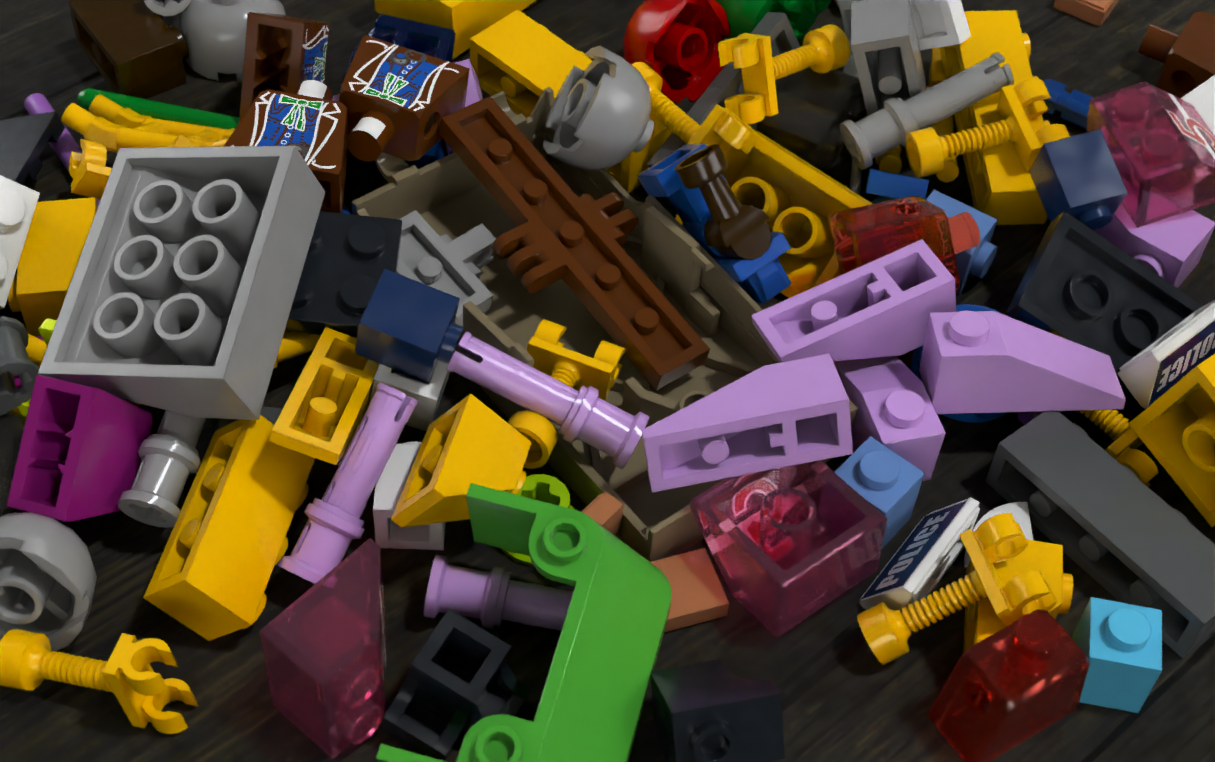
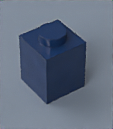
(1079, 178)
(409, 326)

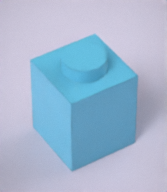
(1122, 652)

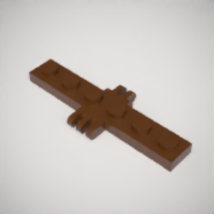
(573, 242)

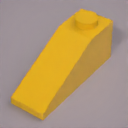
(327, 400)

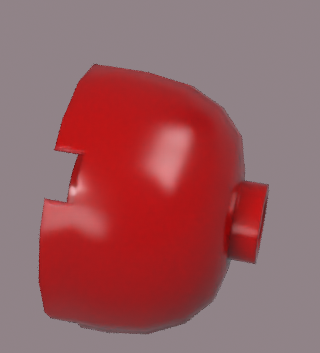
(678, 43)

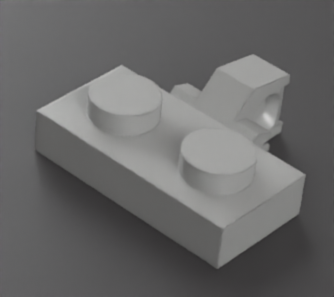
(445, 262)

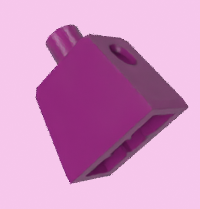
(76, 451)

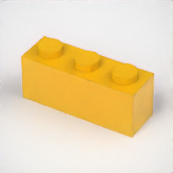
(230, 531)

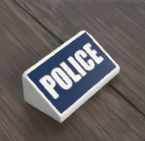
(1171, 356)
(923, 557)

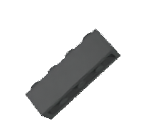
(1111, 525)

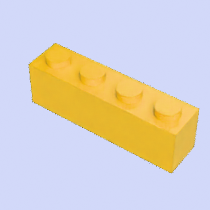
(526, 59)
(996, 173)

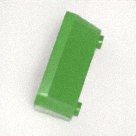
(603, 648)

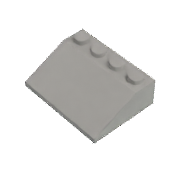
(188, 278)

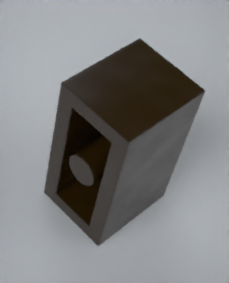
(130, 46)

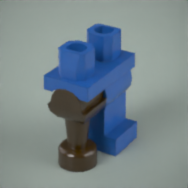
(718, 221)

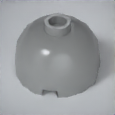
(218, 33)
(600, 113)
(44, 578)

